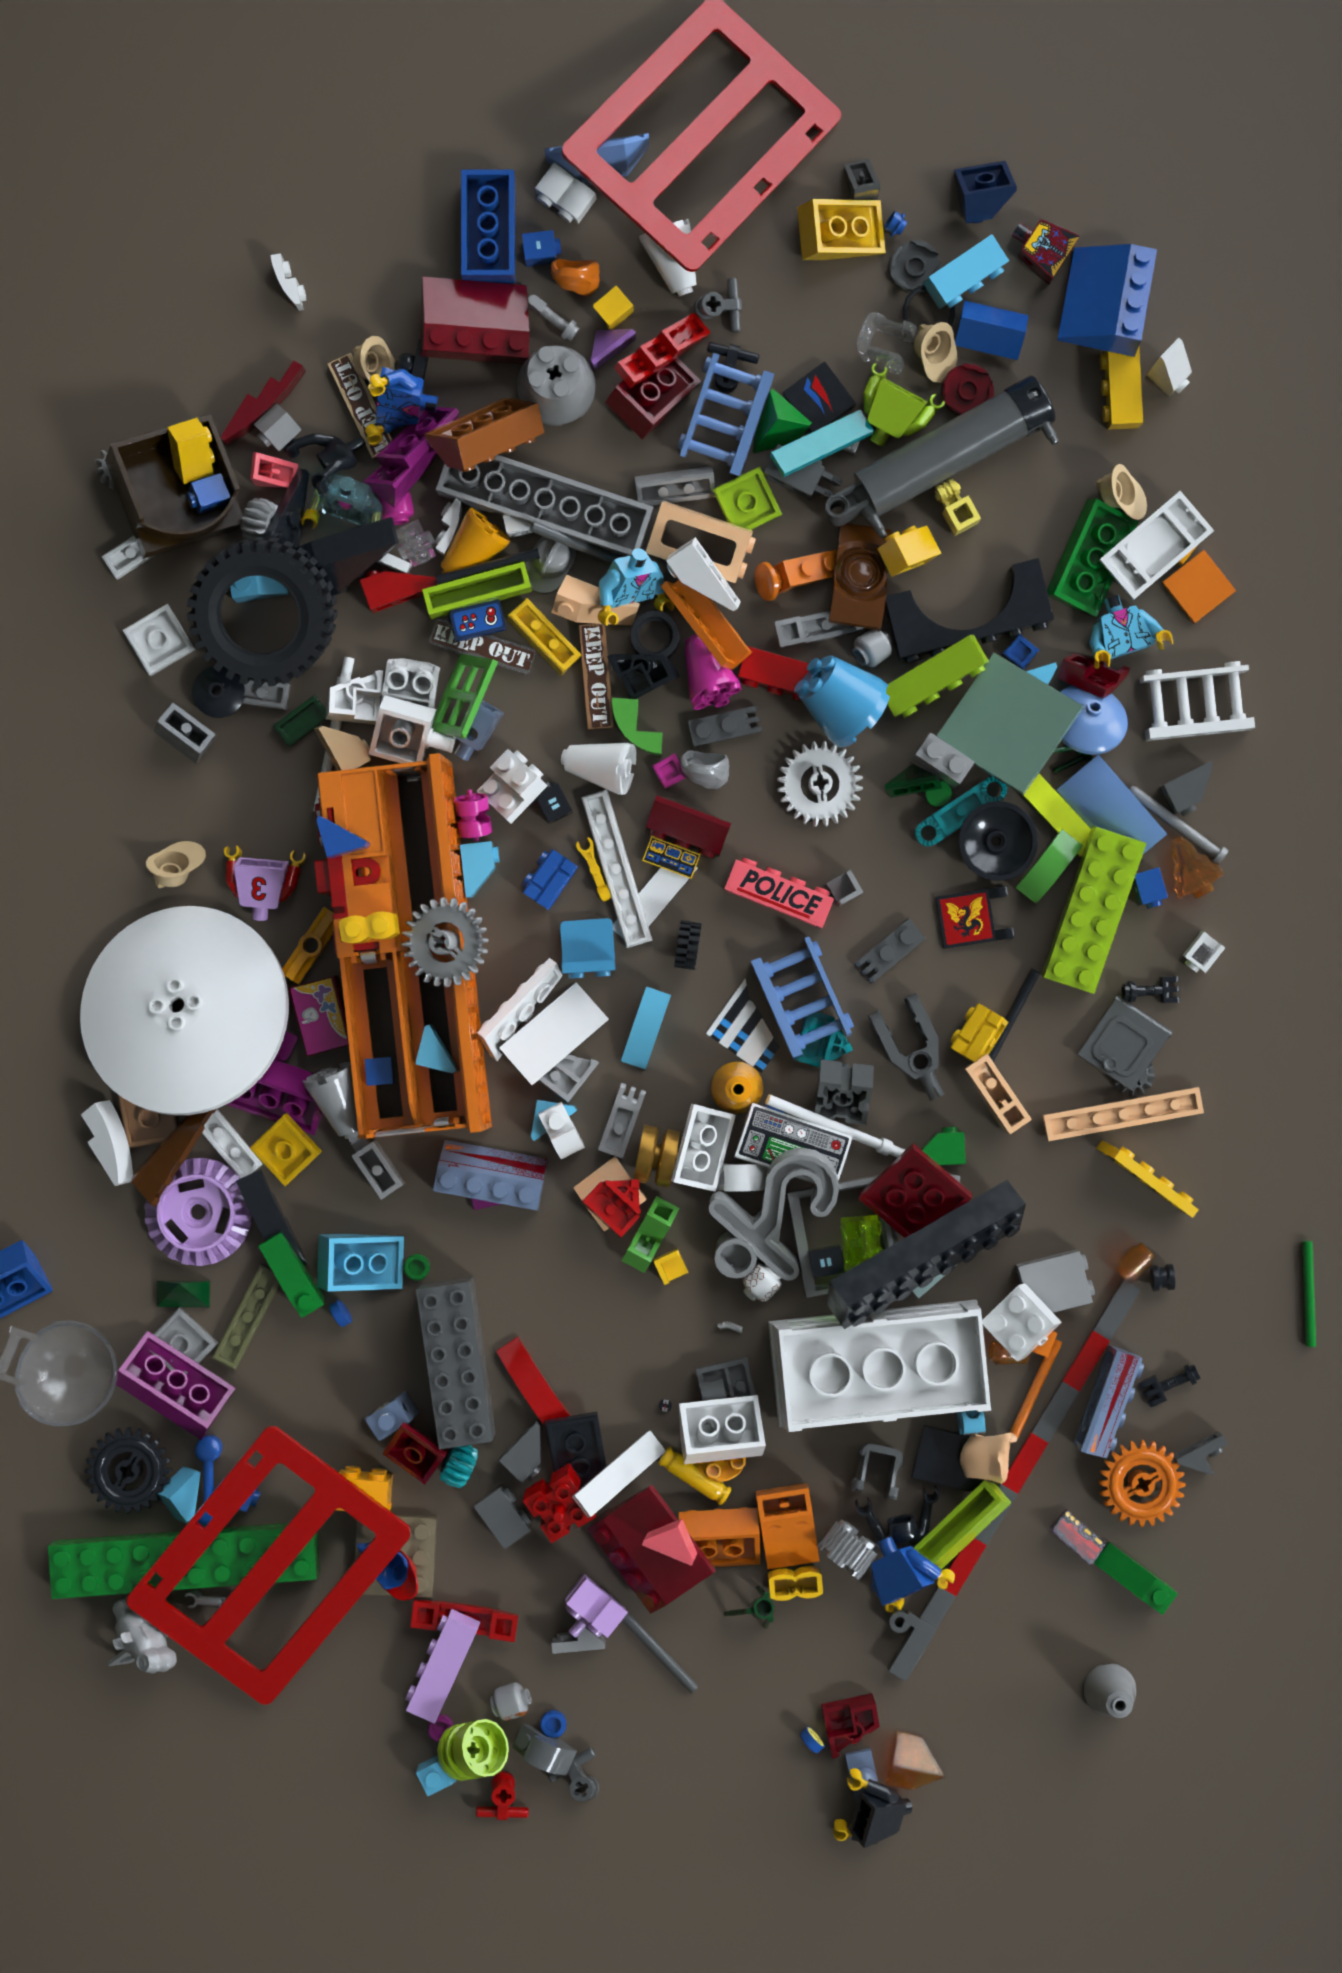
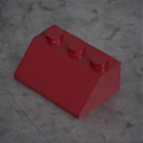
(687, 827)

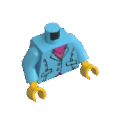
(631, 581)
(1124, 632)

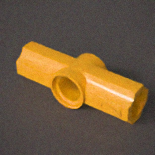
(301, 960)

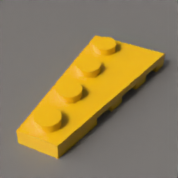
(1144, 1173)

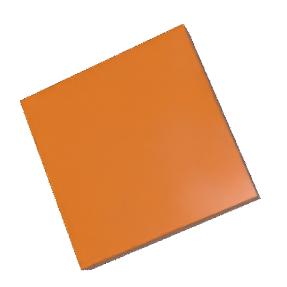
(1198, 586)

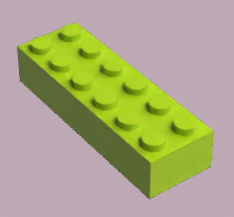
(1093, 909)

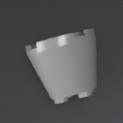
(558, 398)

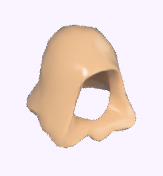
(987, 1457)

